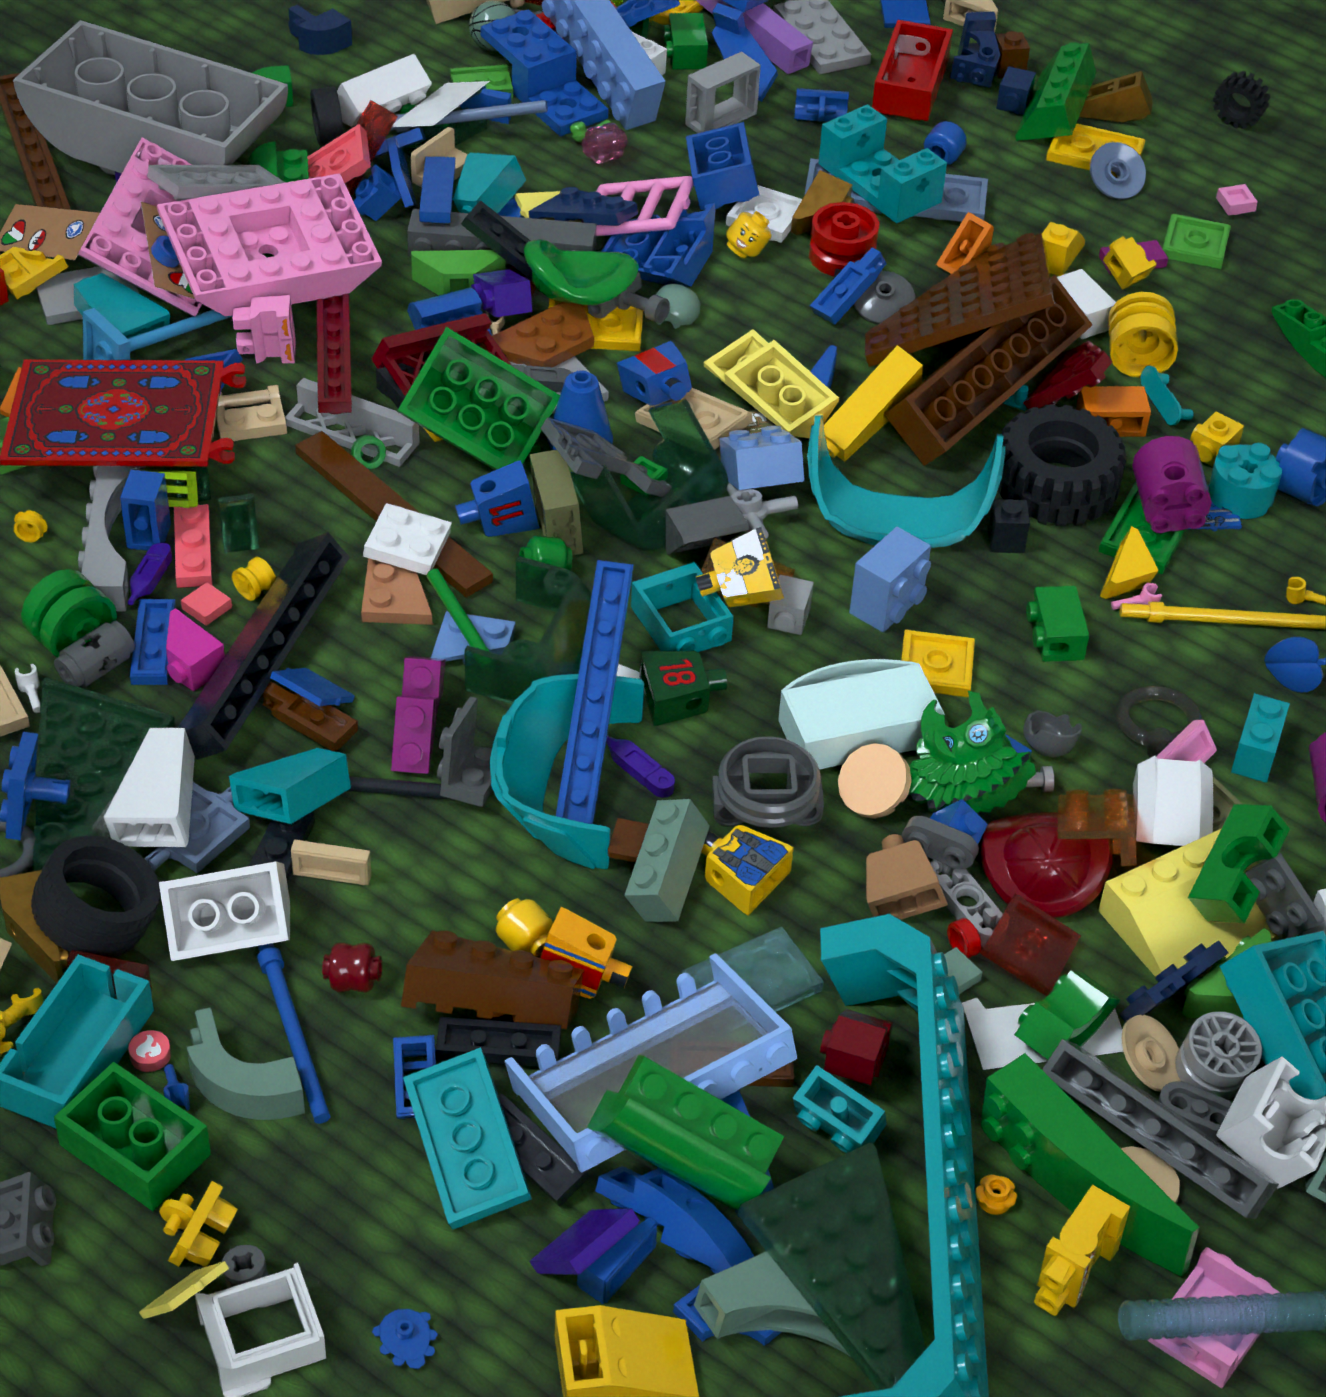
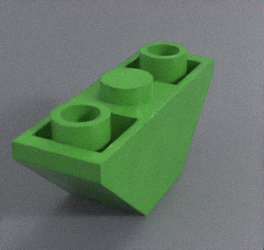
(452, 269)
(1211, 991)

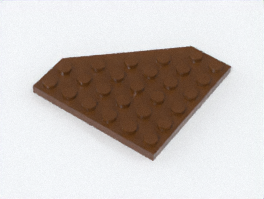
(980, 294)

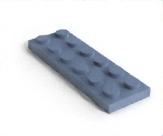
(959, 197)

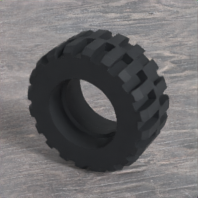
(1065, 438)

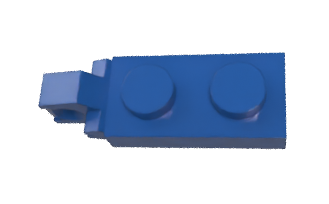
(848, 286)

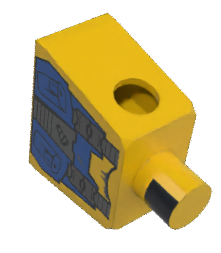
(746, 865)

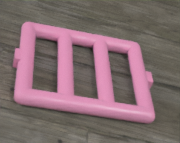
(655, 187)

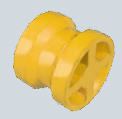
(253, 578)

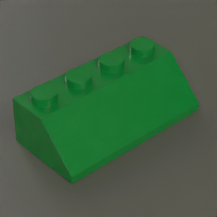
(1059, 94)

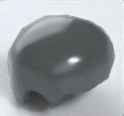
(1050, 734)

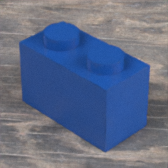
(145, 509)

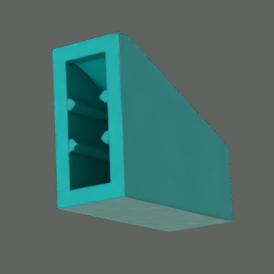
(488, 179)
(119, 305)
(291, 786)

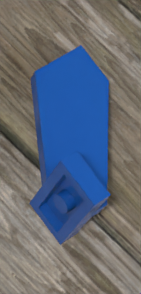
(733, 37)
(398, 161)

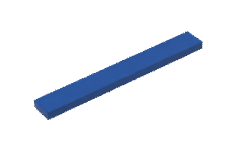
(594, 692)

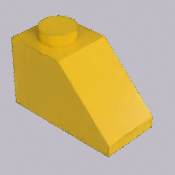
(1061, 247)

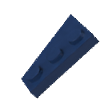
(589, 206)
(1173, 980)

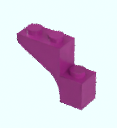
(417, 714)

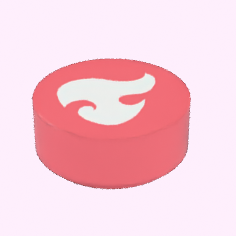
(149, 1051)

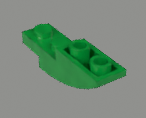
(1304, 331)

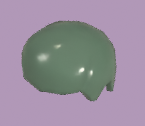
(683, 304)

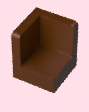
(627, 839)

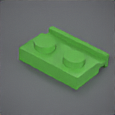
(497, 75)

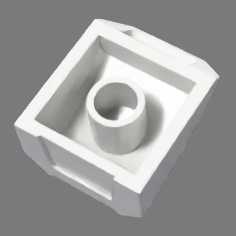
(1173, 801)

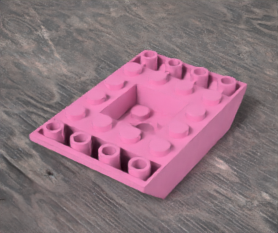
(304, 223)
(119, 233)

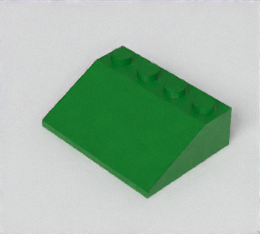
(478, 402)

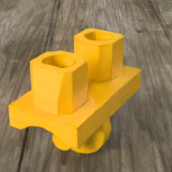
(193, 1243)

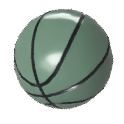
(485, 14)

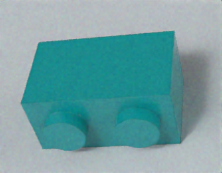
(1260, 737)

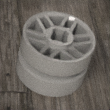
(1218, 1053)

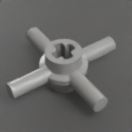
(754, 510)

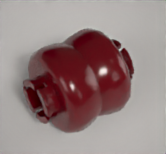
(352, 967)

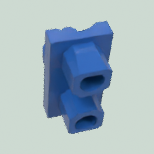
(820, 104)

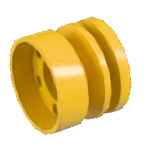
(1142, 333)

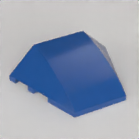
(672, 254)

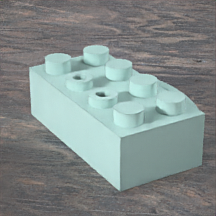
(855, 706)

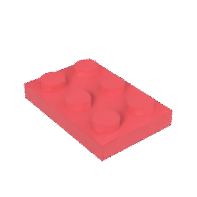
(343, 155)

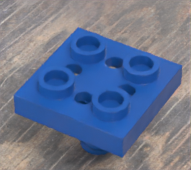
(24, 786)

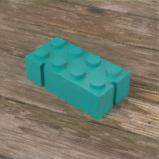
(73, 1038)

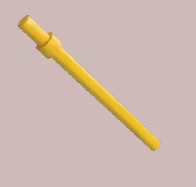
(1157, 612)

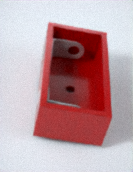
(912, 70)

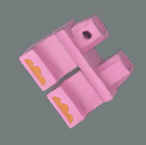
(270, 327)

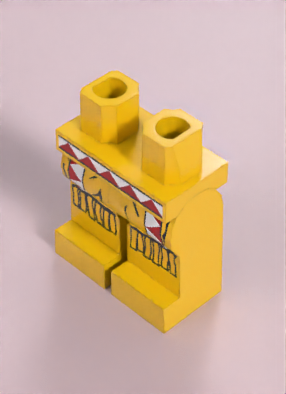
(1090, 1232)

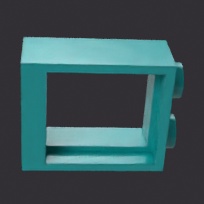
(652, 594)

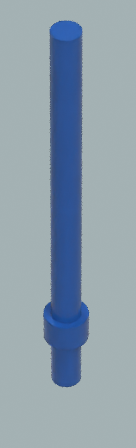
(272, 965)

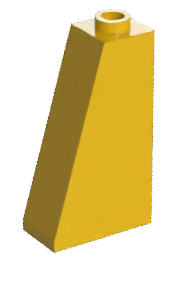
(864, 410)

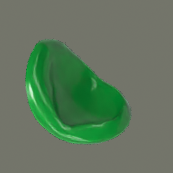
(579, 275)

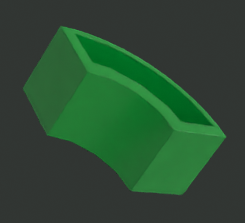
(1069, 1013)

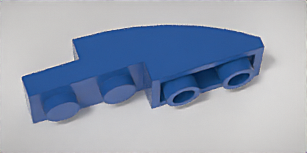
(688, 1218)

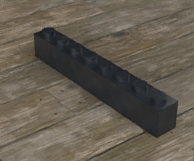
(263, 645)

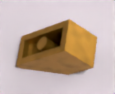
(823, 191)

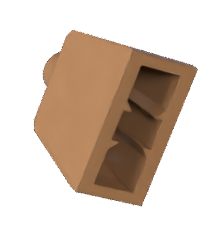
(902, 880)

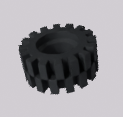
(1251, 90)

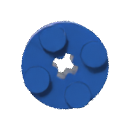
(1304, 467)

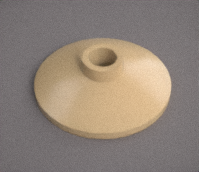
(1150, 1051)

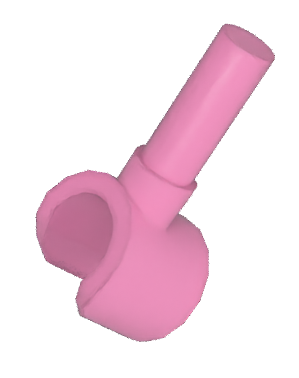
(1146, 595)

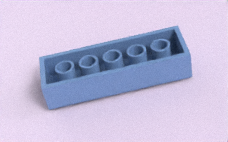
(610, 58)

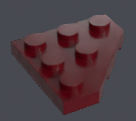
(1075, 369)

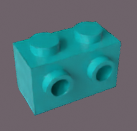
(838, 1111)

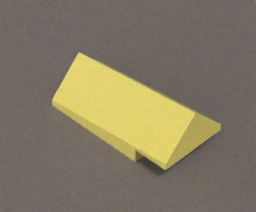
(773, 383)

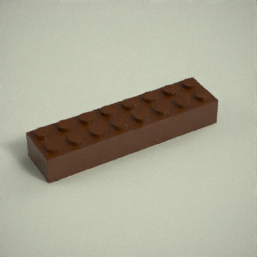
(985, 375)

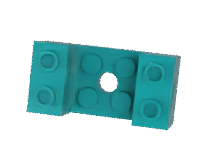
(856, 154)

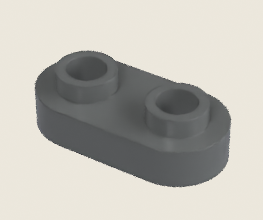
(942, 842)
(1197, 1106)

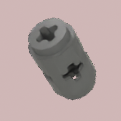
(108, 644)

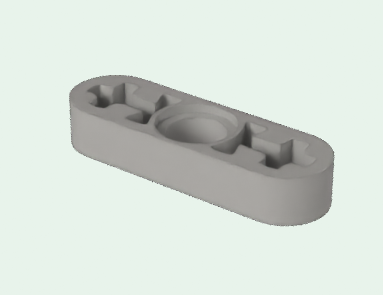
(966, 885)

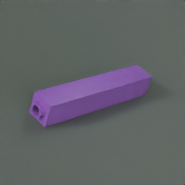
(775, 36)

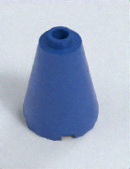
(583, 405)

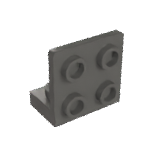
(464, 767)
(1283, 898)

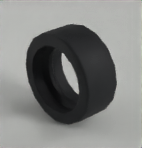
(326, 114)

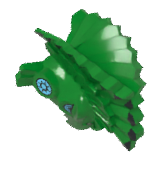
(967, 761)

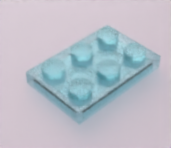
(770, 967)

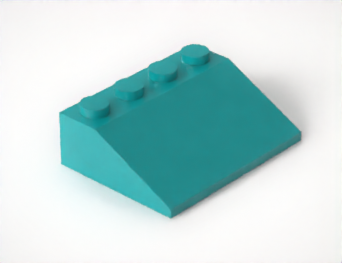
(1284, 1000)

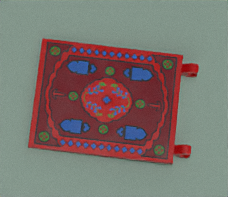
(118, 413)

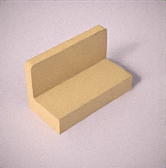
(439, 146)

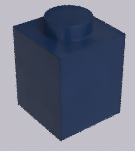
(1016, 90)

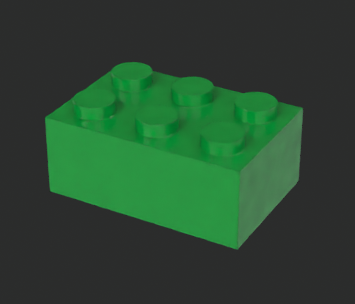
(132, 1136)

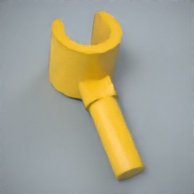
(1297, 592)

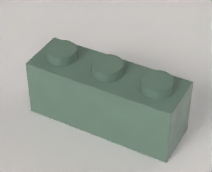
(667, 860)

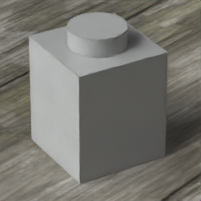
(792, 611)

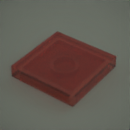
(1030, 944)

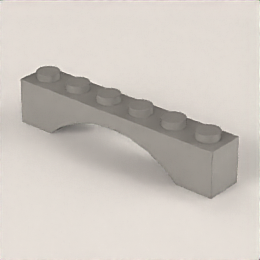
(100, 560)

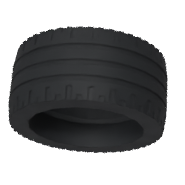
(105, 865)

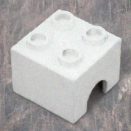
(1275, 1125)

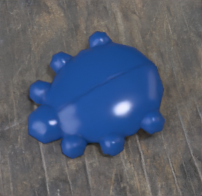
(406, 1337)

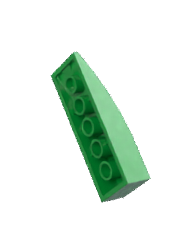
(1071, 1153)

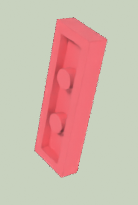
(192, 546)

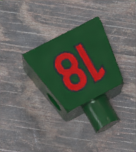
(677, 684)

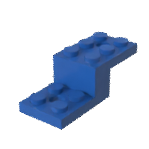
(544, 70)

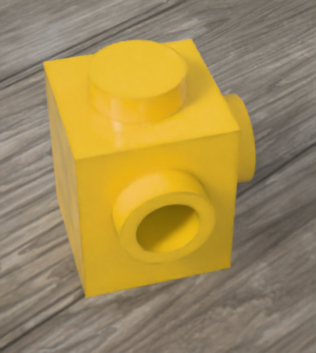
(1213, 434)

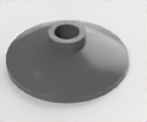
(877, 306)

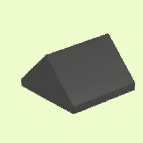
(699, 523)

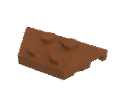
(547, 336)

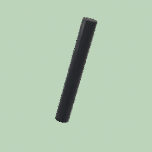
(396, 787)

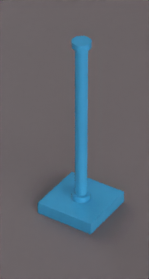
(106, 342)

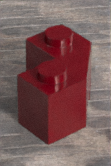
(856, 1046)

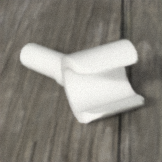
(29, 684)

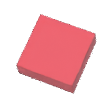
(206, 603)

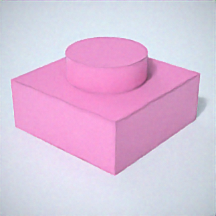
(1236, 199)

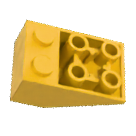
(623, 1354)

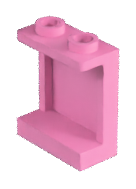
(1215, 1355)

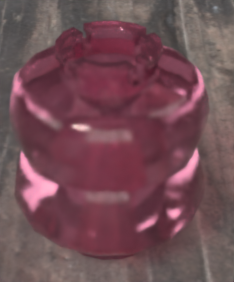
(604, 143)

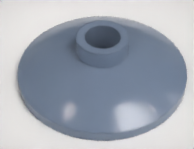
(1127, 166)

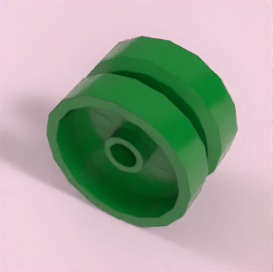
(65, 609)

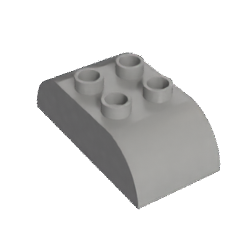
(108, 90)

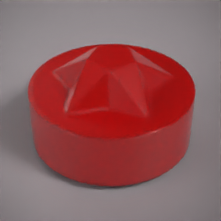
(964, 937)

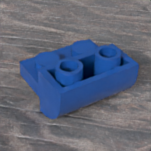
(445, 308)

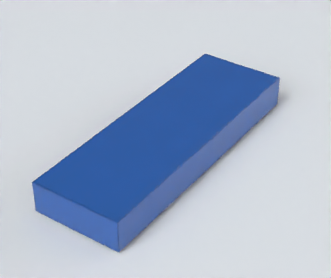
(150, 642)

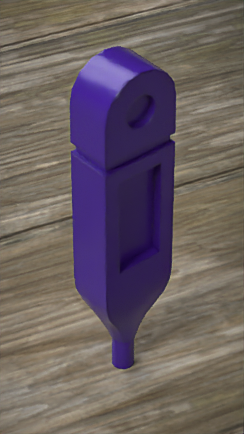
(150, 571)
(641, 767)

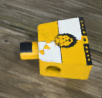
(743, 572)

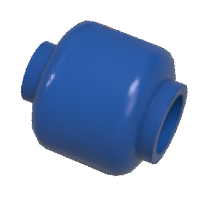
(946, 141)

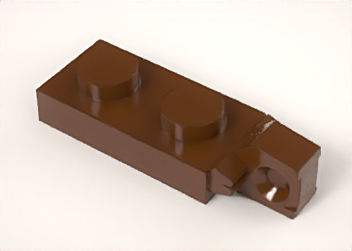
(320, 723)

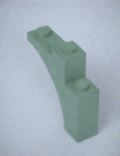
(758, 1298)

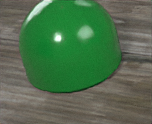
(369, 439)

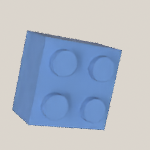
(762, 458)
(890, 579)

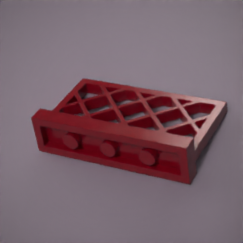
(416, 344)

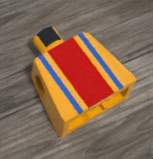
(585, 948)

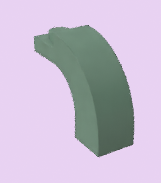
(240, 1087)

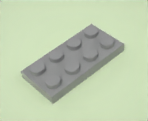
(833, 40)
(206, 180)

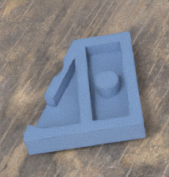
(451, 642)

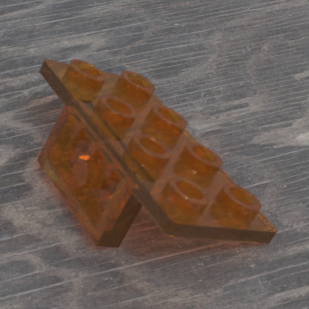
(1100, 818)

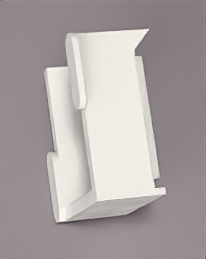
(252, 1369)

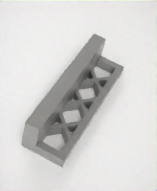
(365, 419)

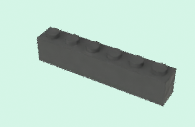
(453, 236)
(1160, 1129)

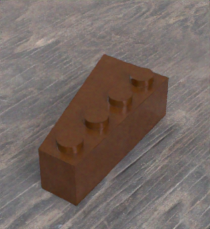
(491, 981)

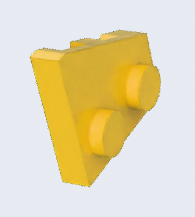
(28, 269)

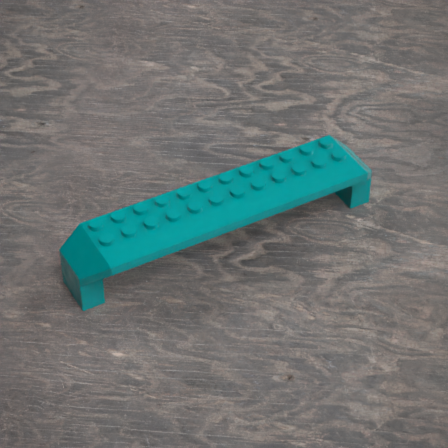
(891, 959)

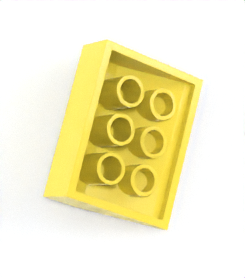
(1157, 918)

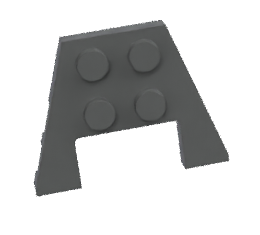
(587, 451)

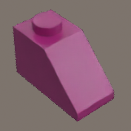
(191, 652)

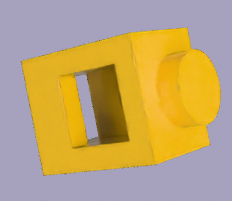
(1128, 262)

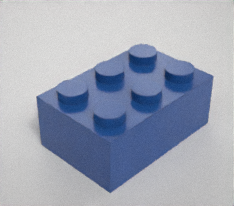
(722, 166)

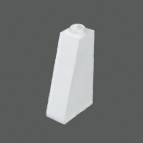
(156, 793)

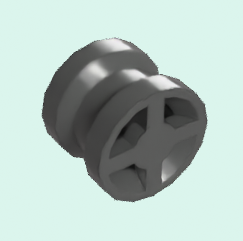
(240, 1261)

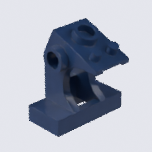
(979, 60)

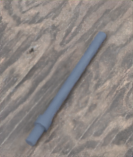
(486, 113)

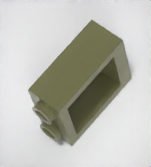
(556, 499)

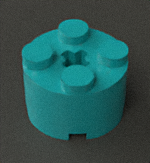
(1245, 479)

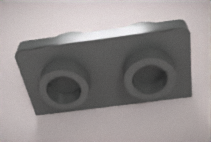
(26, 1219)

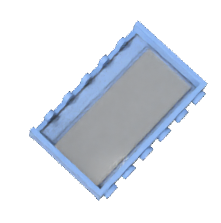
(708, 1036)

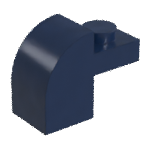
(320, 33)

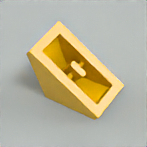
(1131, 566)

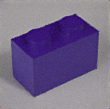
(503, 292)

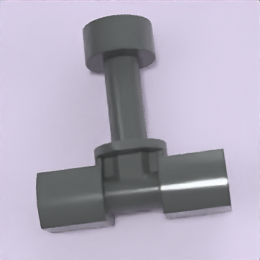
(654, 308)

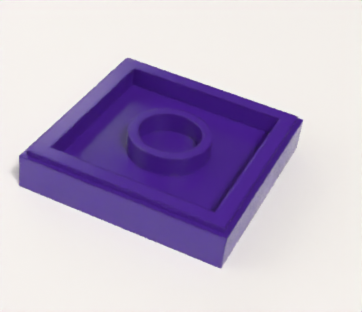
(585, 1241)

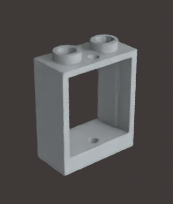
(701, 90)

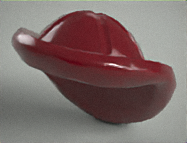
(1052, 873)

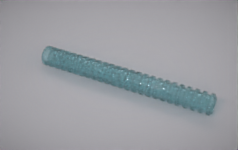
(1222, 1315)

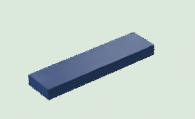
(437, 190)

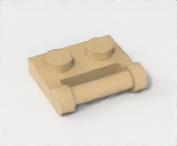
(254, 420)

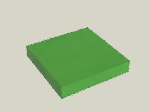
(1196, 241)

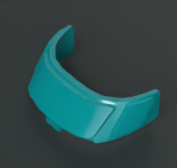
(874, 515)
(525, 754)

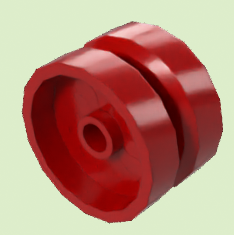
(841, 235)

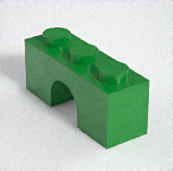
(1247, 836)

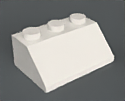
(388, 86)
(226, 910)

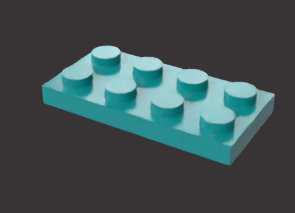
(466, 1138)

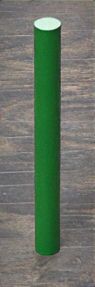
(456, 610)

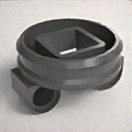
(797, 804)

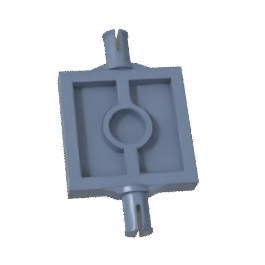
(212, 829)

